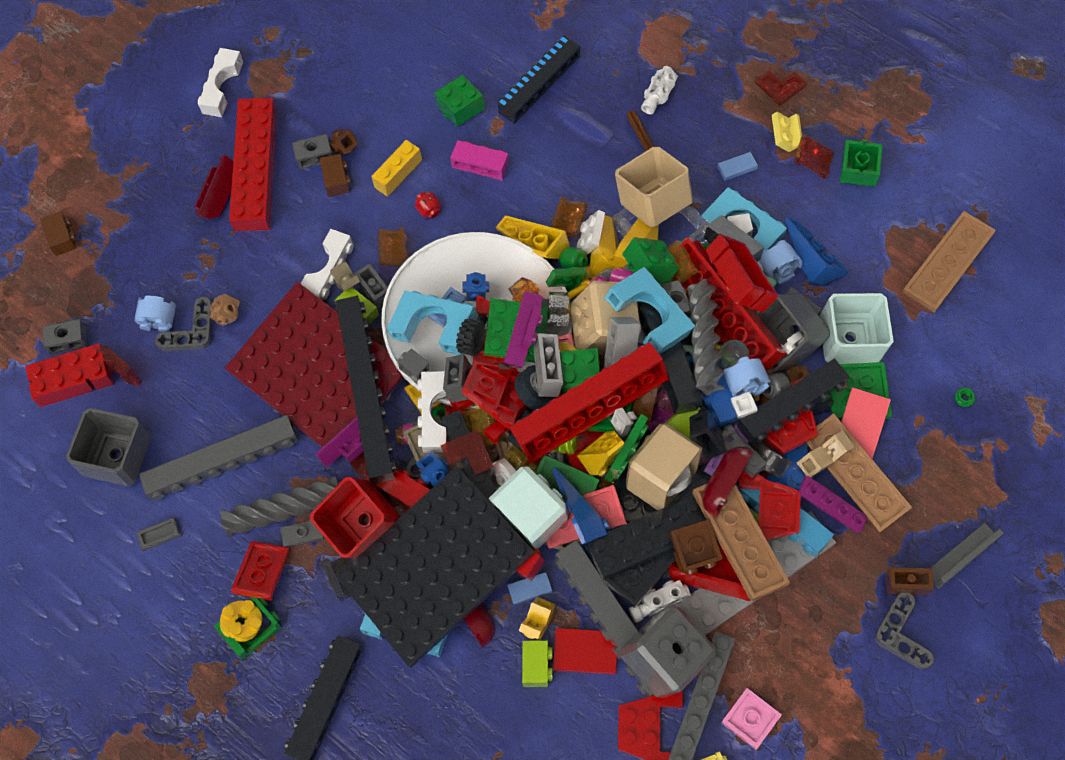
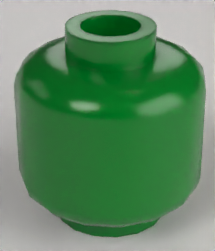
(573, 257)

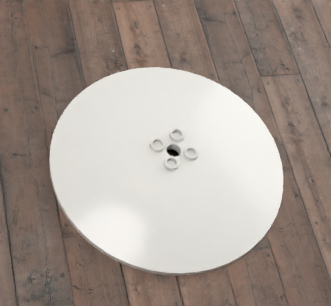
(444, 266)

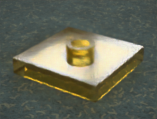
(479, 420)

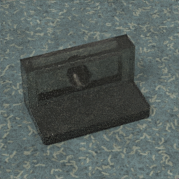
(332, 570)

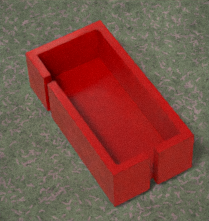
(741, 273)
(67, 375)
(717, 579)

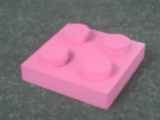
(751, 718)

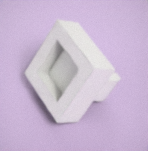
(743, 405)
(623, 421)

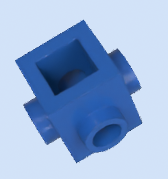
(475, 286)
(432, 468)

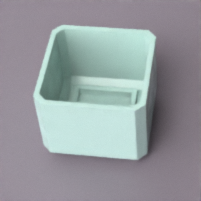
(865, 319)
(530, 506)

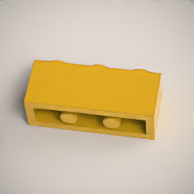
(396, 168)

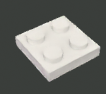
(591, 232)

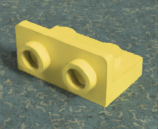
(787, 131)

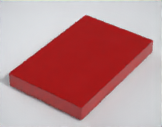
(260, 570)
(583, 652)

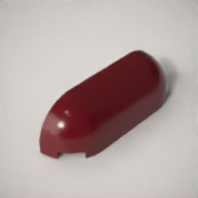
(215, 190)
(724, 479)
(481, 625)

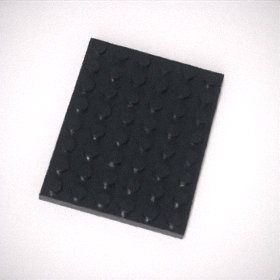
(434, 566)

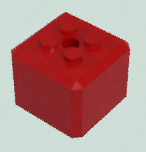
(341, 514)

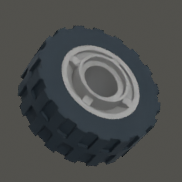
(527, 389)

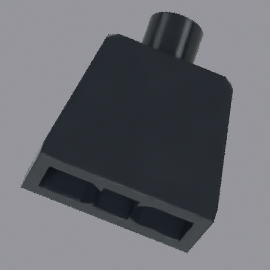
(704, 425)

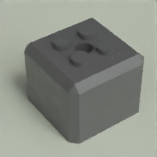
(781, 319)
(100, 436)
(652, 653)

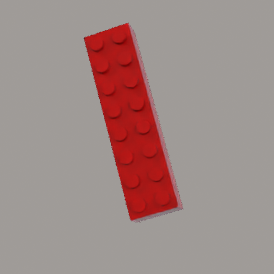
(253, 164)
(734, 320)
(590, 402)

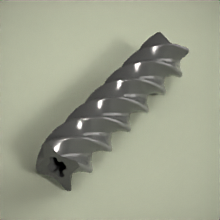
(704, 337)
(278, 508)

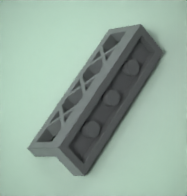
(964, 554)

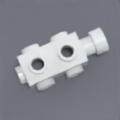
(659, 89)
(663, 597)

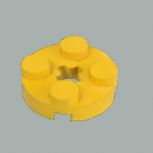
(240, 609)

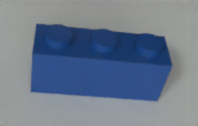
(720, 404)

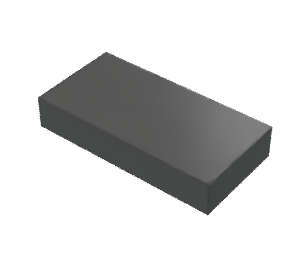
(158, 534)

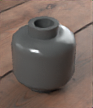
(778, 384)

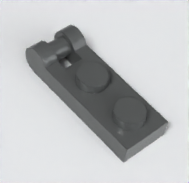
(755, 463)

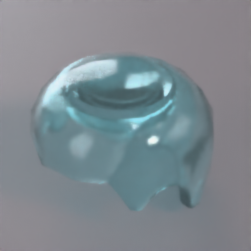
(731, 353)

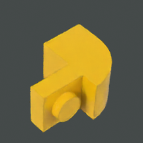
(537, 618)

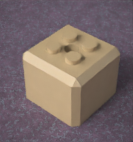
(654, 186)
(592, 316)
(660, 463)

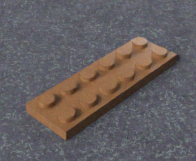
(949, 261)
(862, 478)
(745, 546)

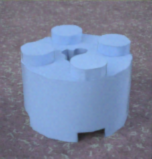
(780, 262)
(155, 314)
(746, 377)

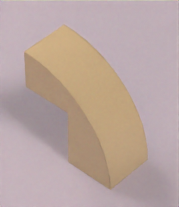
(826, 454)

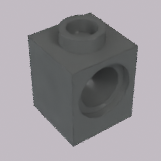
(413, 364)

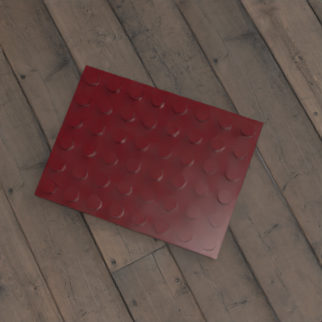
(302, 366)

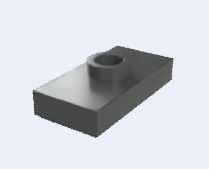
(300, 534)

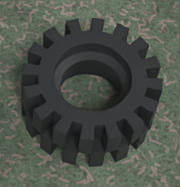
(470, 337)

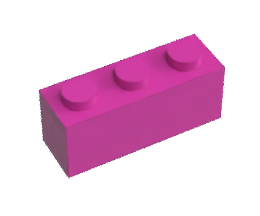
(479, 160)

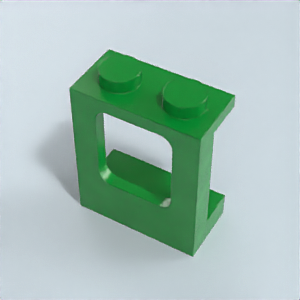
(246, 648)

